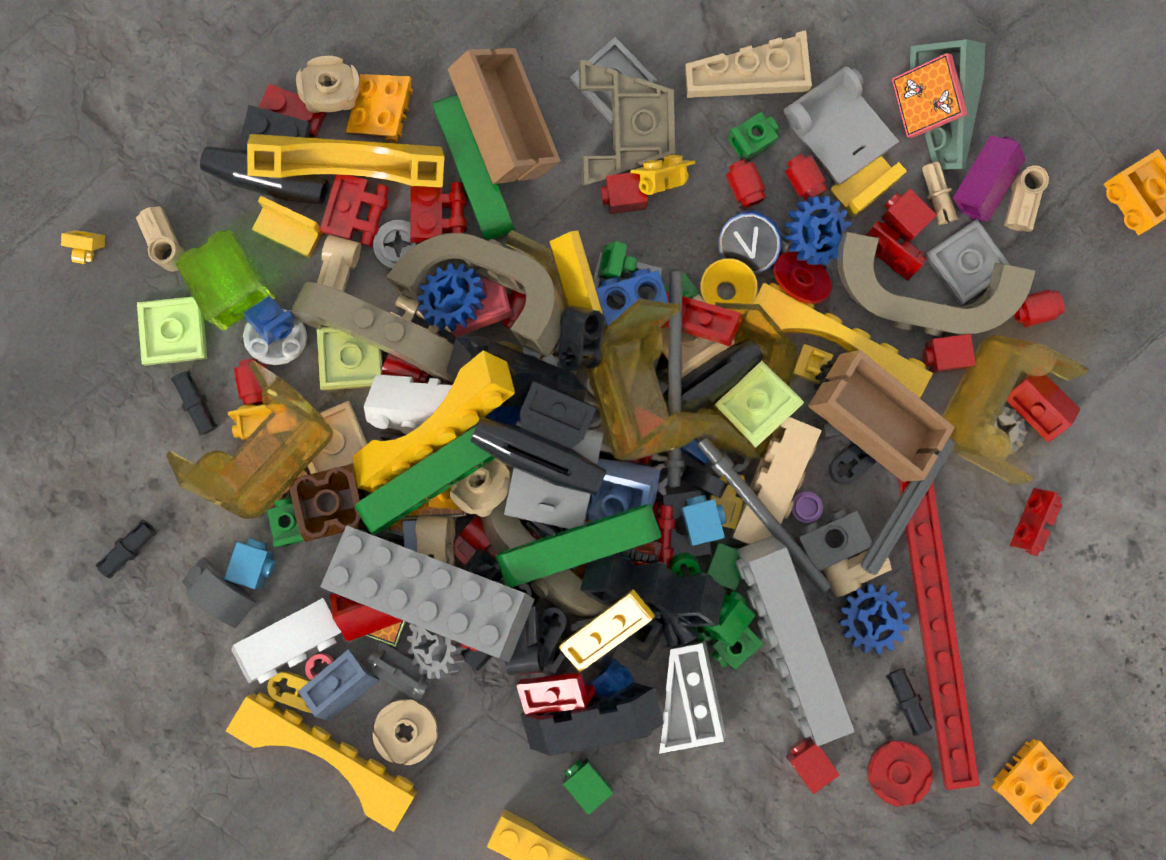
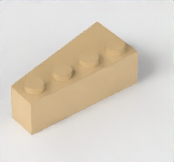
(778, 477)

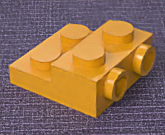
(1141, 192)

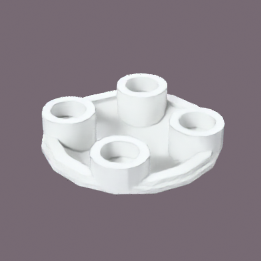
(279, 351)

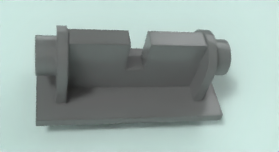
(398, 671)

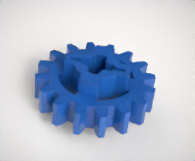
(818, 230)
(451, 297)
(876, 607)

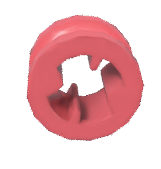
(312, 662)

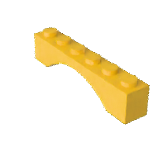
(304, 156)
(800, 317)
(474, 394)
(381, 794)
(525, 841)

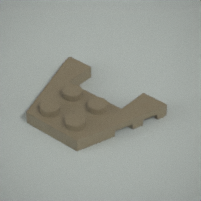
(640, 121)

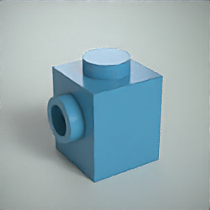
(703, 520)
(250, 564)

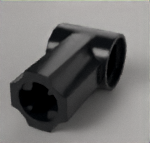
(529, 653)

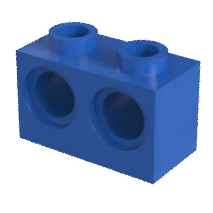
(628, 291)

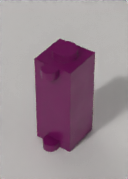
(989, 178)

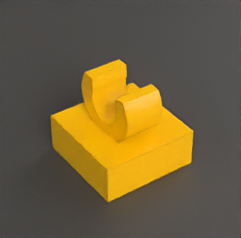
(83, 244)
(810, 362)

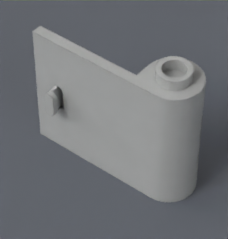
(839, 122)
(570, 505)

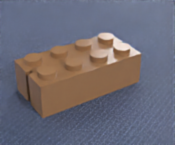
(503, 115)
(881, 416)

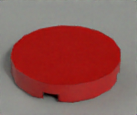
(899, 773)

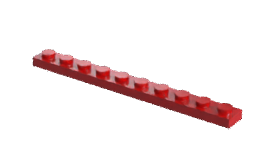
(940, 644)

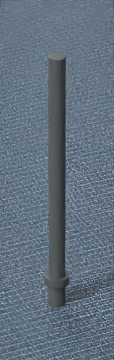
(674, 460)

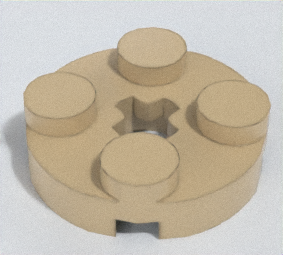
(328, 99)
(483, 498)
(404, 750)

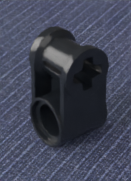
(582, 336)

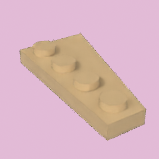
(766, 69)

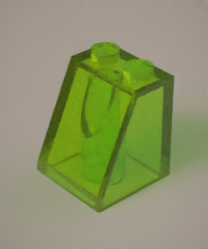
(223, 279)

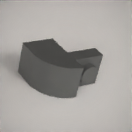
(216, 595)

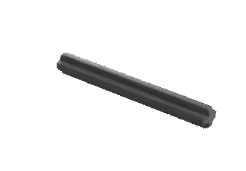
(902, 514)

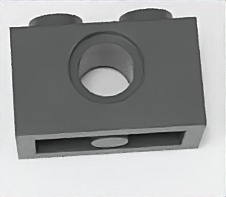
(852, 538)

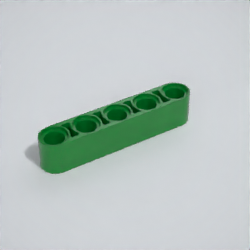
(482, 193)
(422, 483)
(578, 545)

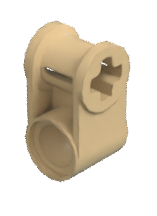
(436, 537)

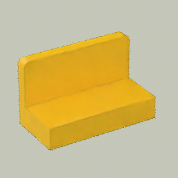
(867, 185)
(287, 227)

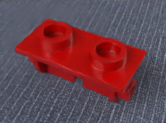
(903, 258)
(1040, 509)

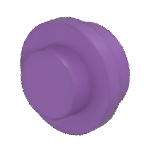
(807, 507)

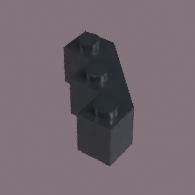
(522, 368)
(691, 598)
(640, 643)
(604, 721)

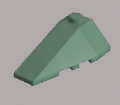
(952, 141)

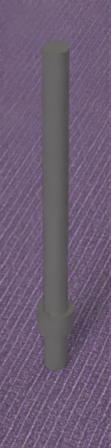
(724, 466)

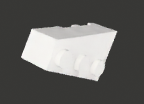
(401, 403)
(286, 642)
(691, 703)

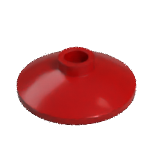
(802, 280)

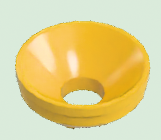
(730, 272)

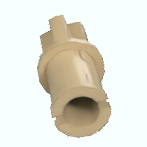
(939, 193)

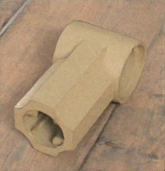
(1025, 201)
(159, 237)
(338, 260)
(849, 575)

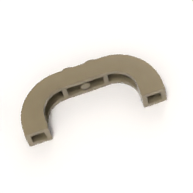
(1001, 300)
(327, 306)
(538, 323)
(559, 588)

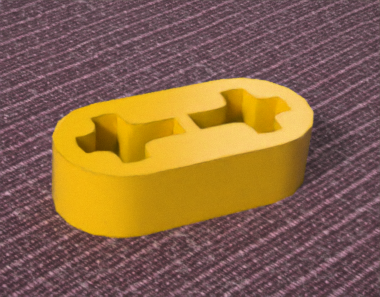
(289, 698)

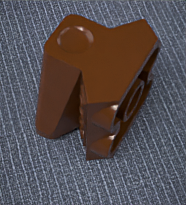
(326, 502)

